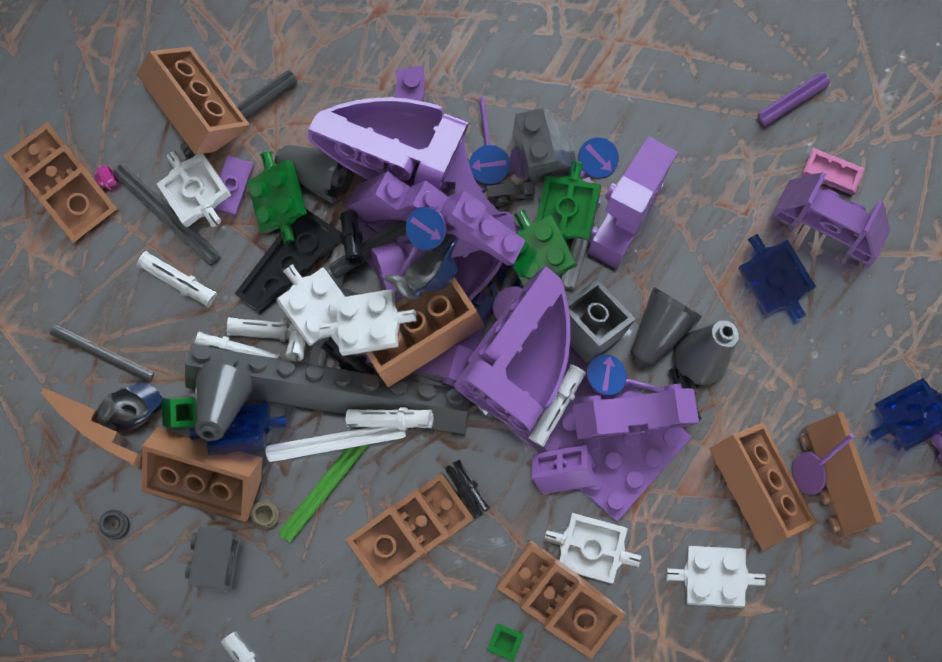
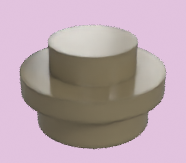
(264, 514)

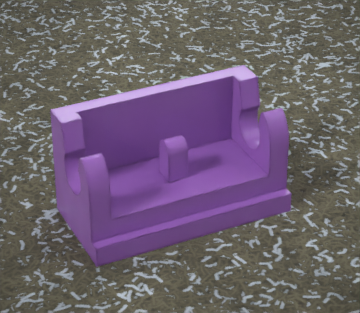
(563, 469)

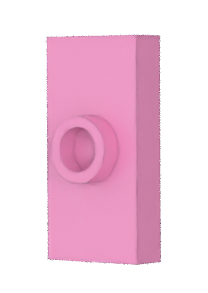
(839, 173)

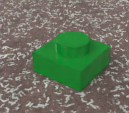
(505, 642)

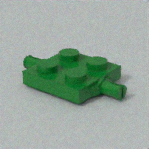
(276, 197)
(570, 203)
(542, 248)

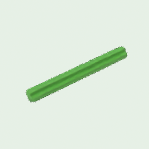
(320, 492)

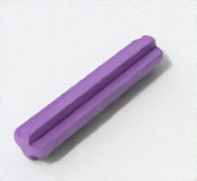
(793, 99)

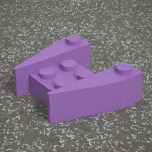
(631, 202)
(829, 214)

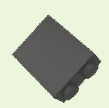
(542, 145)

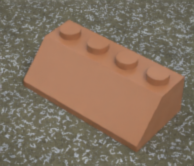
(192, 99)
(440, 323)
(187, 474)
(846, 483)
(762, 486)

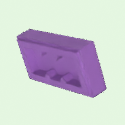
(235, 177)

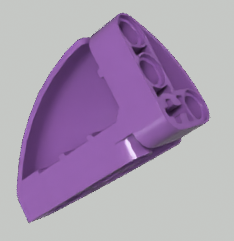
(390, 136)
(473, 264)
(522, 355)

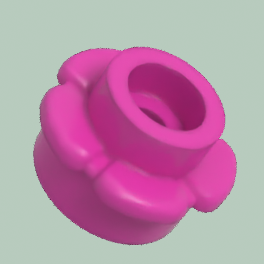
(105, 177)

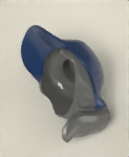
(430, 273)
(129, 406)

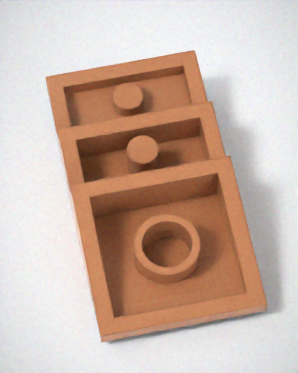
(60, 182)
(84, 420)
(410, 529)
(560, 599)

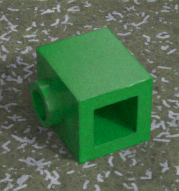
(178, 411)

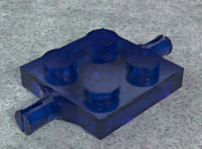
(777, 277)
(910, 414)
(246, 431)

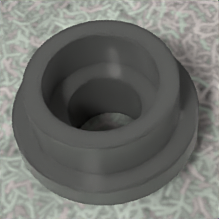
(105, 520)

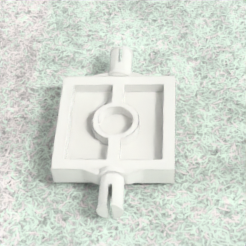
(193, 189)
(311, 303)
(367, 322)
(593, 548)
(715, 576)

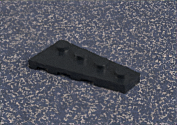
(312, 243)

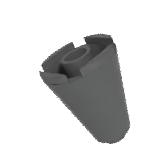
(317, 171)
(661, 327)
(706, 352)
(219, 397)

